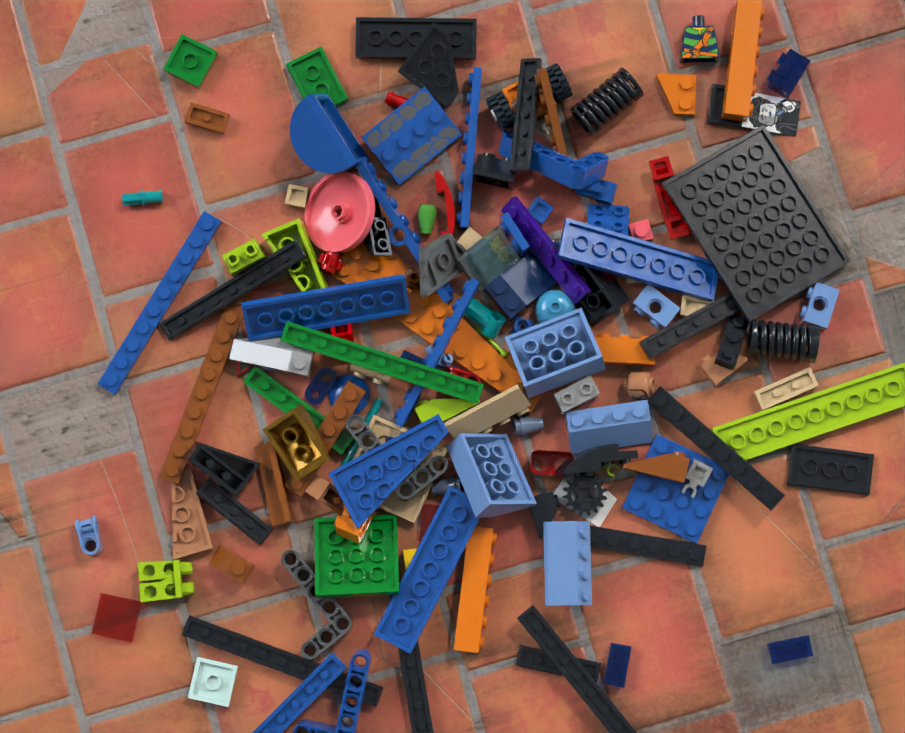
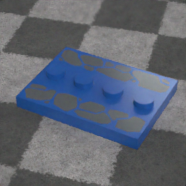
(411, 135)

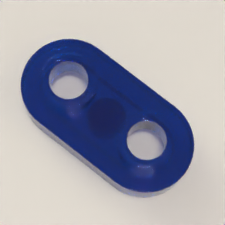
(320, 385)

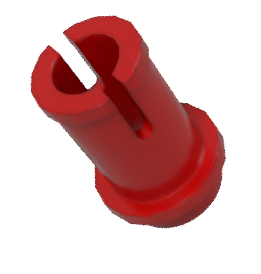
(394, 99)

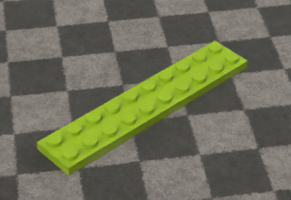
(816, 413)

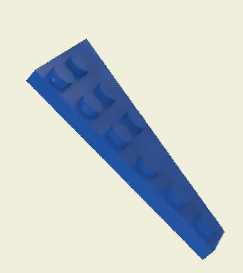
(376, 474)

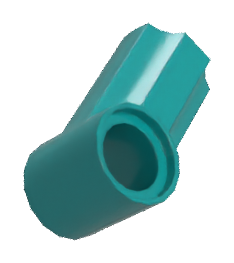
(490, 321)

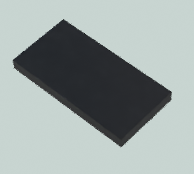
(830, 469)

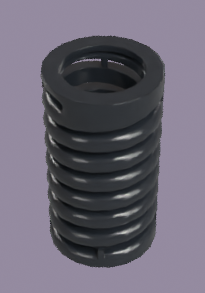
(612, 104)
(772, 330)

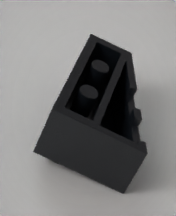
(222, 467)

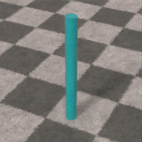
(354, 447)

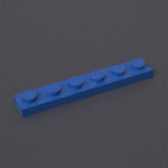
(303, 695)

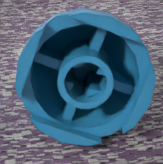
(552, 304)

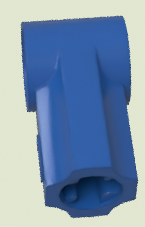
(601, 191)

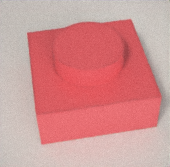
(641, 230)

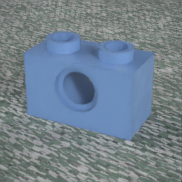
(650, 296)
(827, 296)

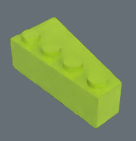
(307, 272)

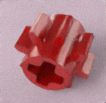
(330, 262)

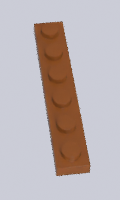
(551, 117)
(331, 429)

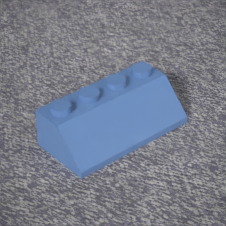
(612, 424)
(567, 563)

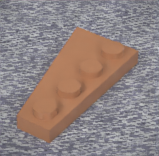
(188, 518)

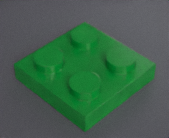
(190, 61)

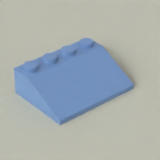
(555, 353)
(490, 474)

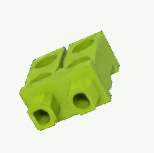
(243, 256)
(170, 577)

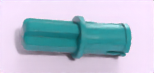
(142, 198)

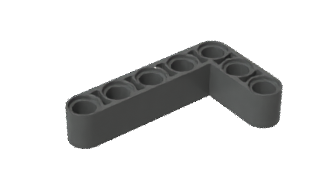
(411, 480)
(333, 618)

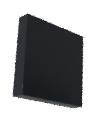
(715, 109)

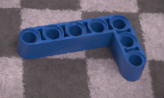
(560, 167)
(346, 709)

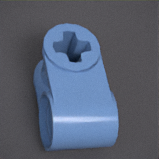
(88, 531)

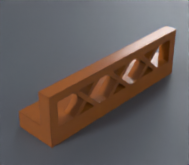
(273, 484)

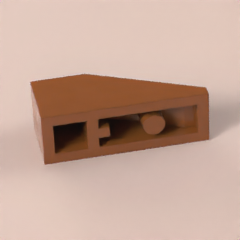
(667, 467)

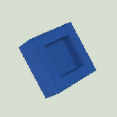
(540, 210)

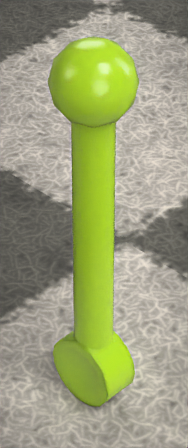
(504, 354)

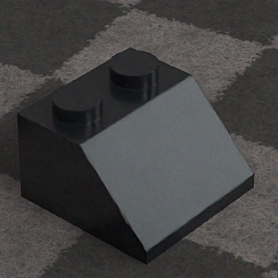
(493, 171)

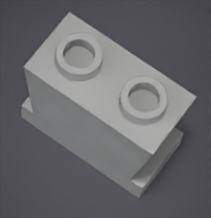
(576, 395)

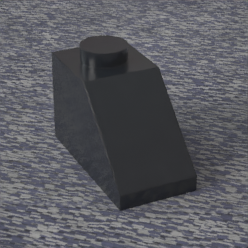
(544, 510)

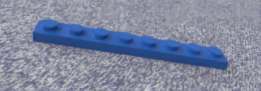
(470, 140)
(440, 343)

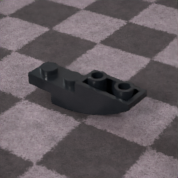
(378, 239)
(593, 460)

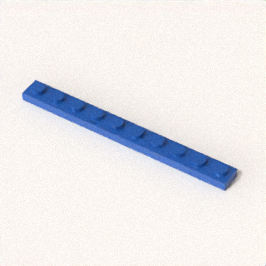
(159, 303)

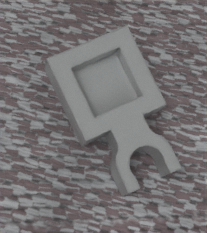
(698, 475)

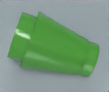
(426, 217)

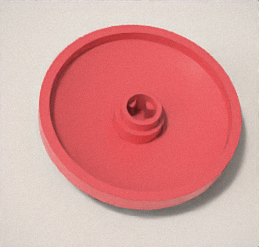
(339, 212)

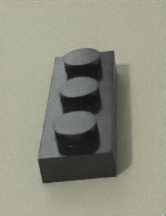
(731, 342)

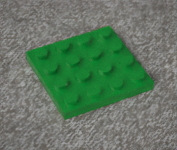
(355, 568)

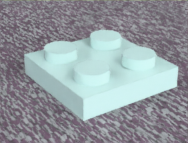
(213, 681)

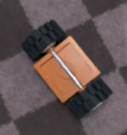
(503, 107)

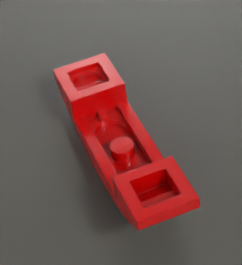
(660, 172)
(443, 189)

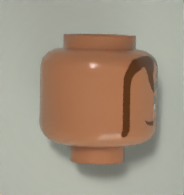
(639, 385)

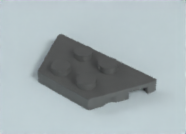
(439, 263)

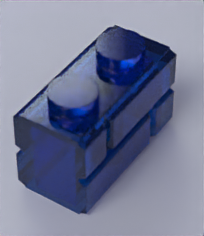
(788, 73)

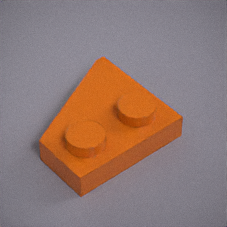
(680, 92)

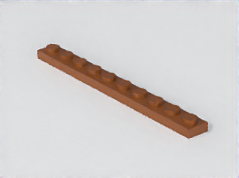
(203, 390)

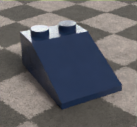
(520, 286)

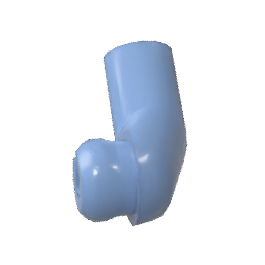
(446, 359)

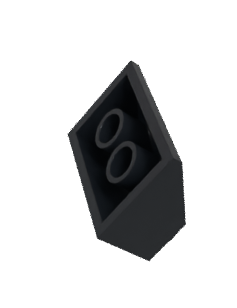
(605, 294)

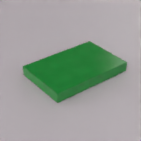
(316, 76)

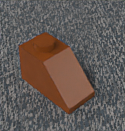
(232, 564)

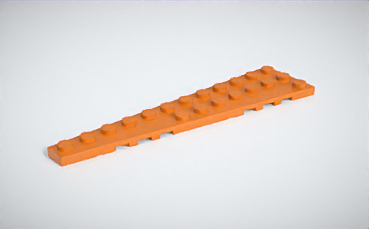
(428, 318)

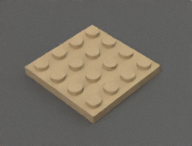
(394, 504)

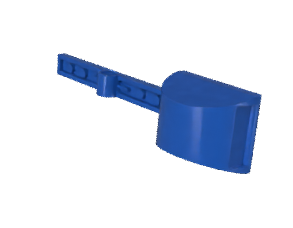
(330, 146)

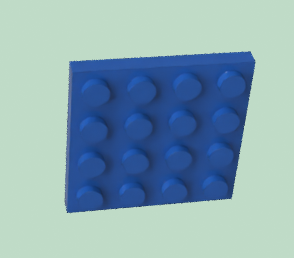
(663, 501)

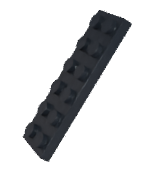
(399, 36)

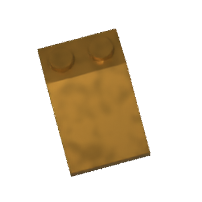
(297, 442)

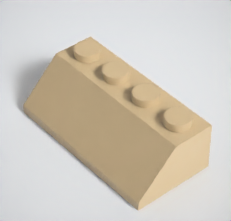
(490, 412)

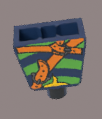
(699, 43)

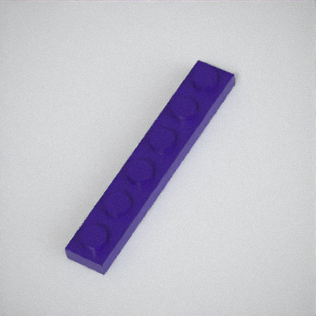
(546, 251)

